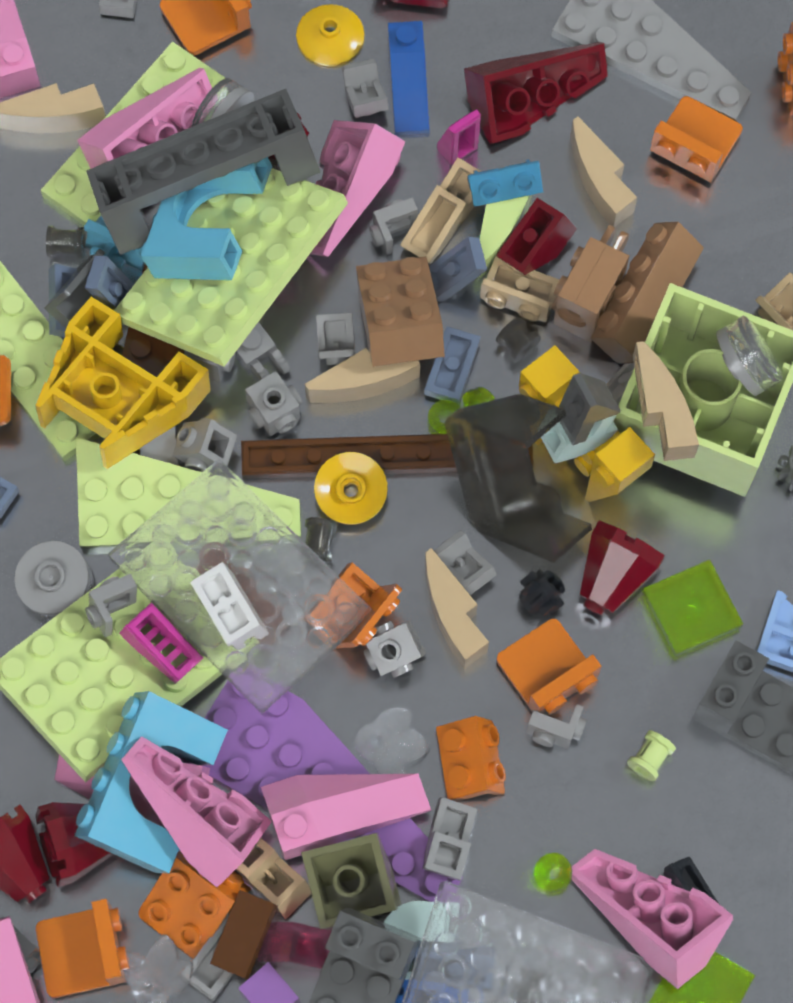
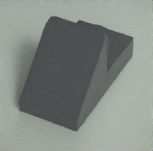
(585, 403)

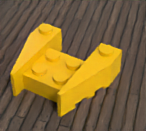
(112, 392)
(610, 465)

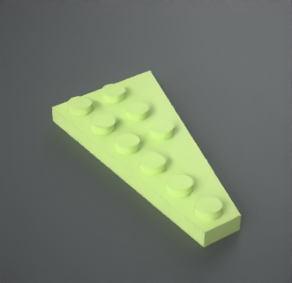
(131, 491)

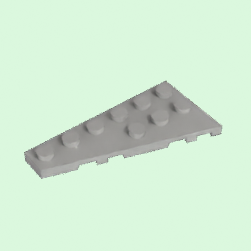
(652, 49)

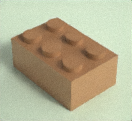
(400, 311)

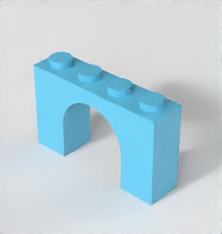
(199, 253)
(110, 815)

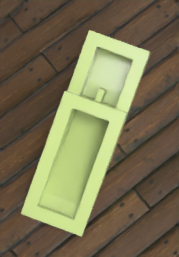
(498, 224)

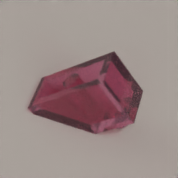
(295, 946)

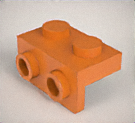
(470, 758)

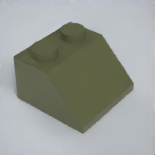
(351, 876)

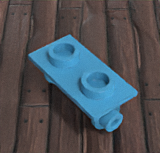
(505, 183)

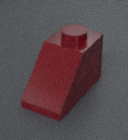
(537, 238)

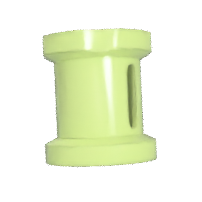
(651, 755)

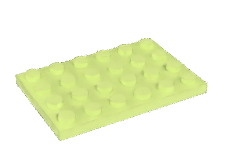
(275, 239)
(78, 681)

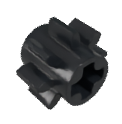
(542, 592)

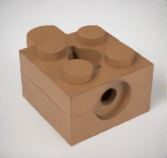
(590, 284)

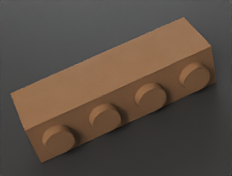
(662, 259)

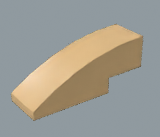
(51, 112)
(601, 174)
(442, 213)
(358, 380)
(664, 405)
(454, 611)
(274, 879)

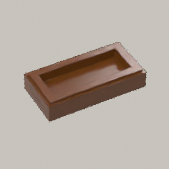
(243, 934)

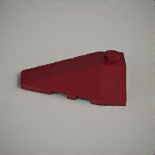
(527, 87)

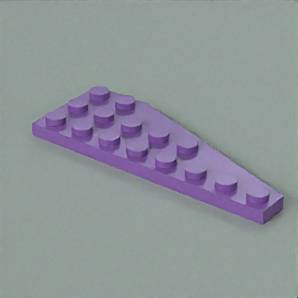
(295, 741)

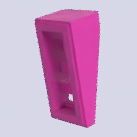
(460, 138)
(160, 625)

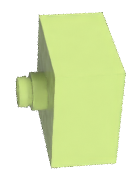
(728, 419)

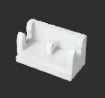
(228, 606)

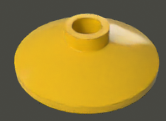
(330, 47)
(354, 470)

